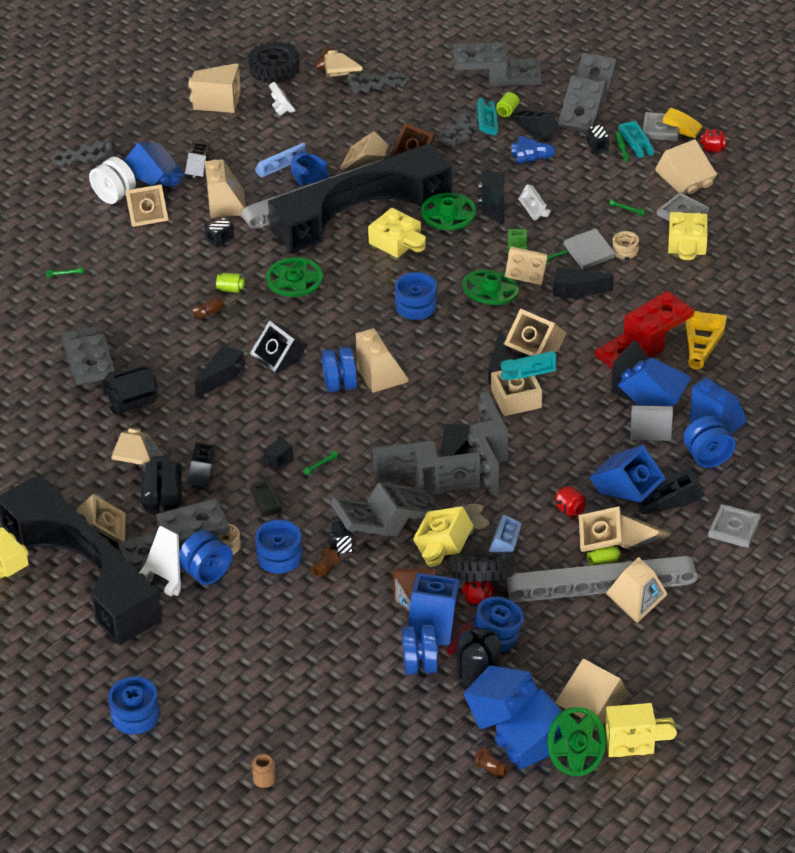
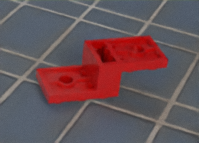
(647, 327)

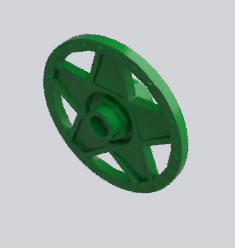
(448, 211)
(294, 277)
(490, 286)
(576, 741)

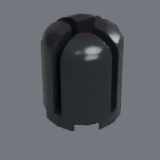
(130, 389)
(151, 482)
(476, 653)

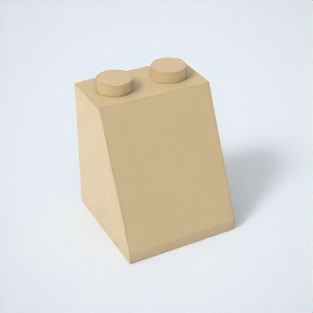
(216, 88)
(686, 168)
(224, 191)
(534, 334)
(377, 362)
(592, 689)

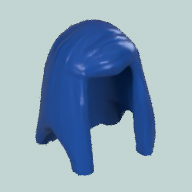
(309, 168)

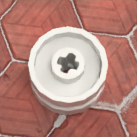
(112, 180)

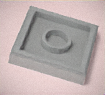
(656, 129)
(682, 204)
(589, 249)
(651, 423)
(734, 525)

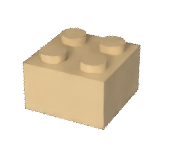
(516, 394)

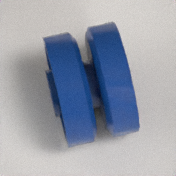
(416, 295)
(342, 369)
(709, 441)
(278, 546)
(205, 557)
(502, 618)
(419, 649)
(134, 705)

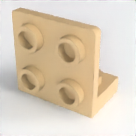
(526, 265)

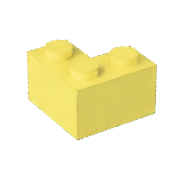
(12, 554)

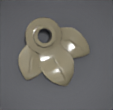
(474, 512)

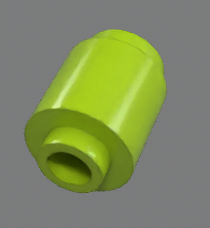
(507, 104)
(230, 282)
(603, 556)

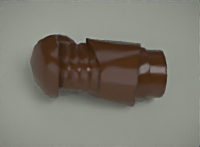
(321, 63)
(209, 307)
(329, 558)
(494, 765)

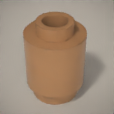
(263, 771)

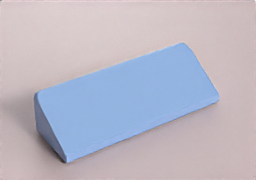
(278, 161)
(505, 535)

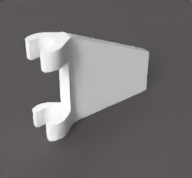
(164, 560)

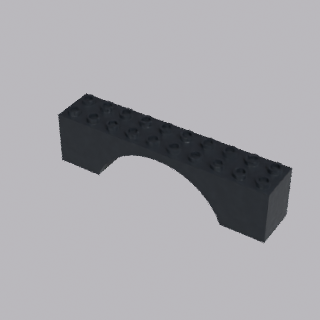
(412, 177)
(122, 597)

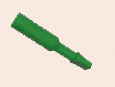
(621, 144)

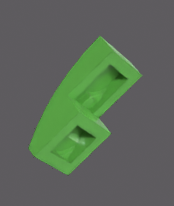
(517, 238)

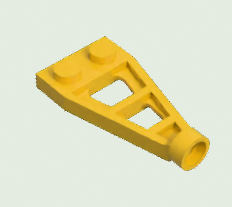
(703, 322)

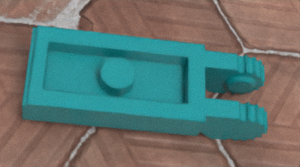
(487, 117)
(636, 138)
(528, 366)

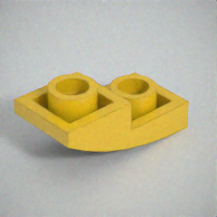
(686, 124)

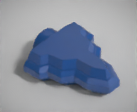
(528, 150)

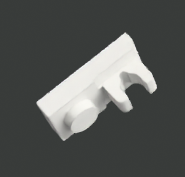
(282, 103)
(533, 203)

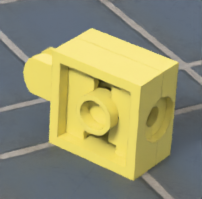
(396, 233)
(687, 234)
(442, 534)
(635, 730)

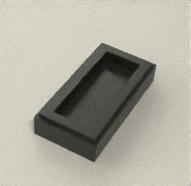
(266, 498)

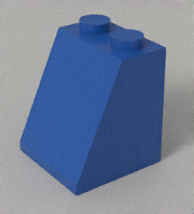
(153, 165)
(653, 383)
(714, 400)
(628, 475)
(434, 604)
(499, 694)
(527, 732)

